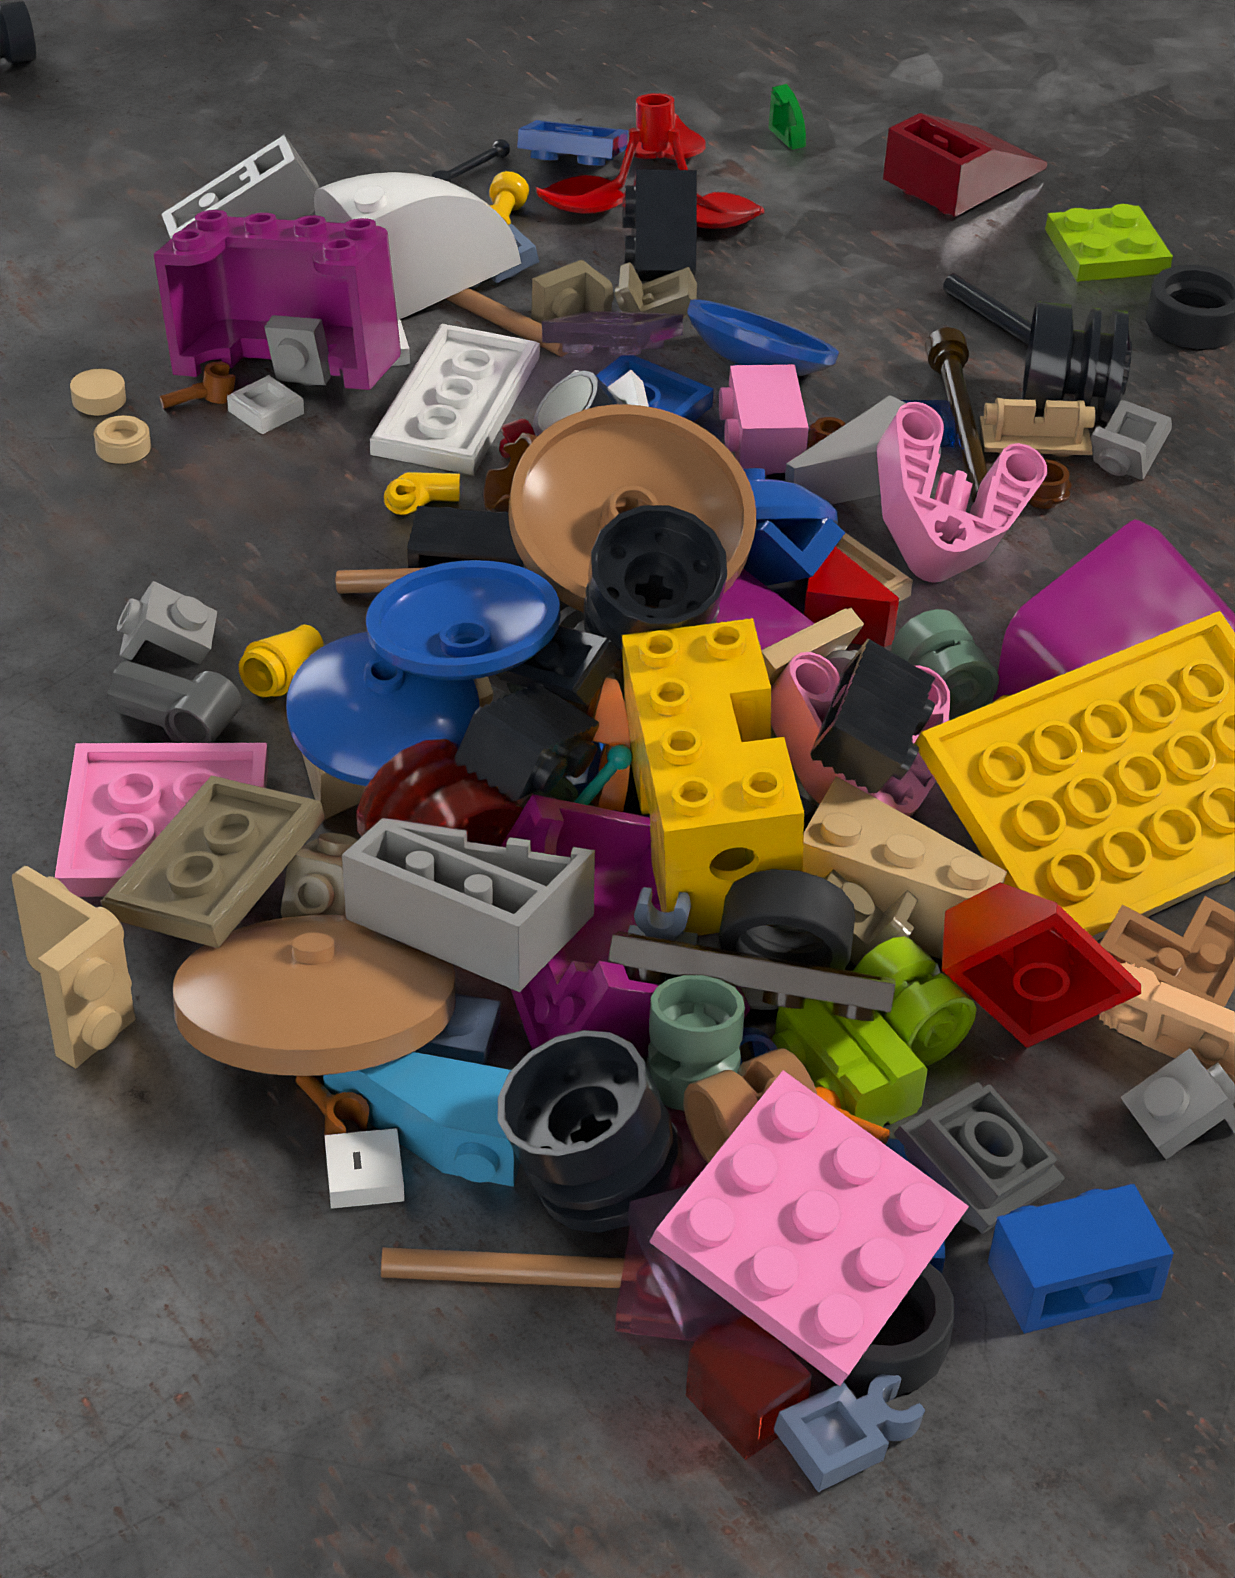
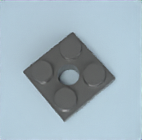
(948, 1147)

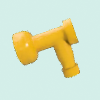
(508, 193)

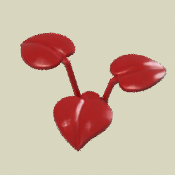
(656, 135)

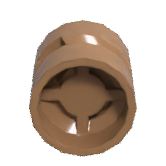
(724, 1099)

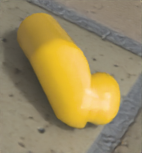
(420, 488)

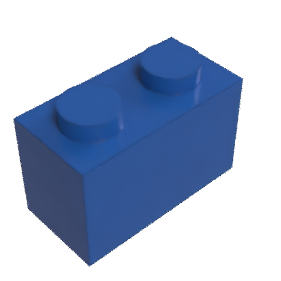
(1079, 1257)

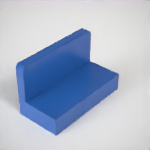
(791, 551)

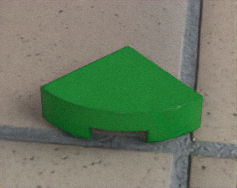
(786, 117)

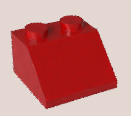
(1030, 963)

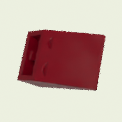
(953, 163)

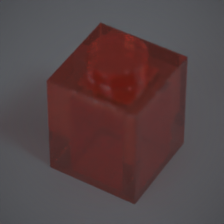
(743, 1381)

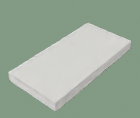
(455, 399)

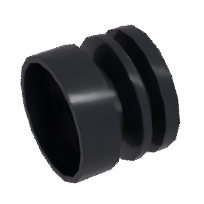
(1076, 360)
(656, 560)
(589, 1129)

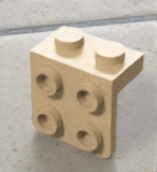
(79, 964)

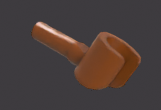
(214, 388)
(336, 1107)

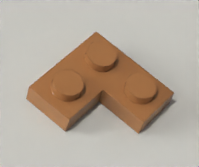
(1196, 962)

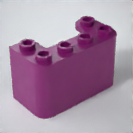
(233, 273)

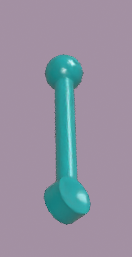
(618, 758)

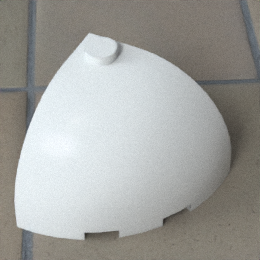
(436, 233)

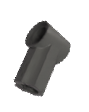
(185, 708)

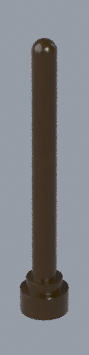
(947, 355)

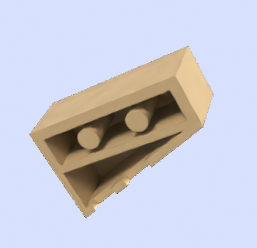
(891, 855)

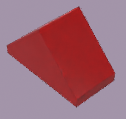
(845, 584)

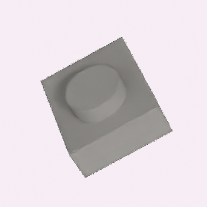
(298, 350)
(1130, 440)
(168, 621)
(1182, 1102)

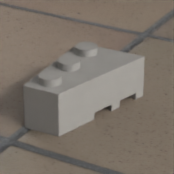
(466, 900)

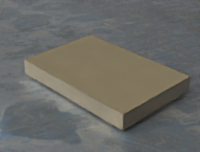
(214, 861)

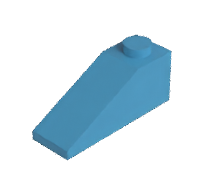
(440, 1111)

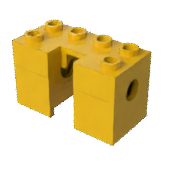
(708, 765)

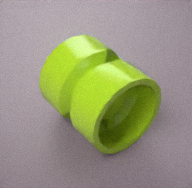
(927, 1005)

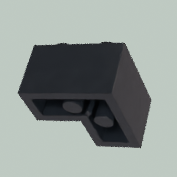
(662, 222)

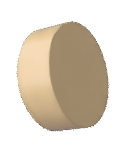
(98, 391)
(122, 439)

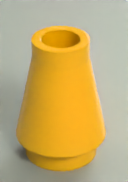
(273, 661)

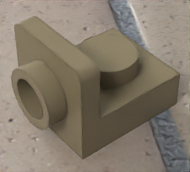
(570, 291)
(872, 924)

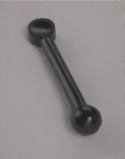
(499, 149)

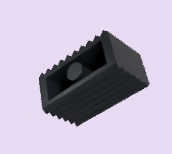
(460, 535)
(874, 718)
(528, 742)

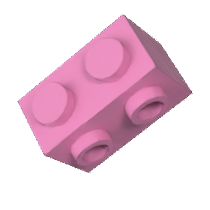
(764, 416)

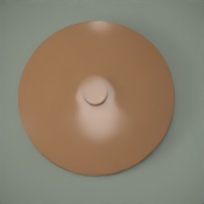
(612, 462)
(311, 997)

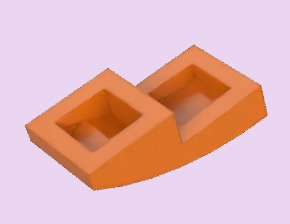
(610, 712)

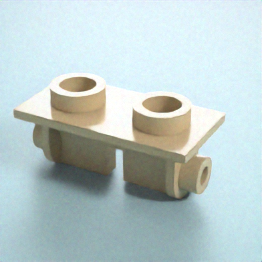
(1059, 432)

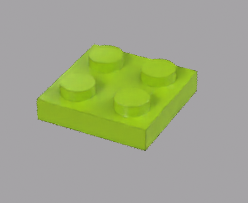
(1108, 242)

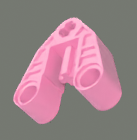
(938, 533)
(798, 710)

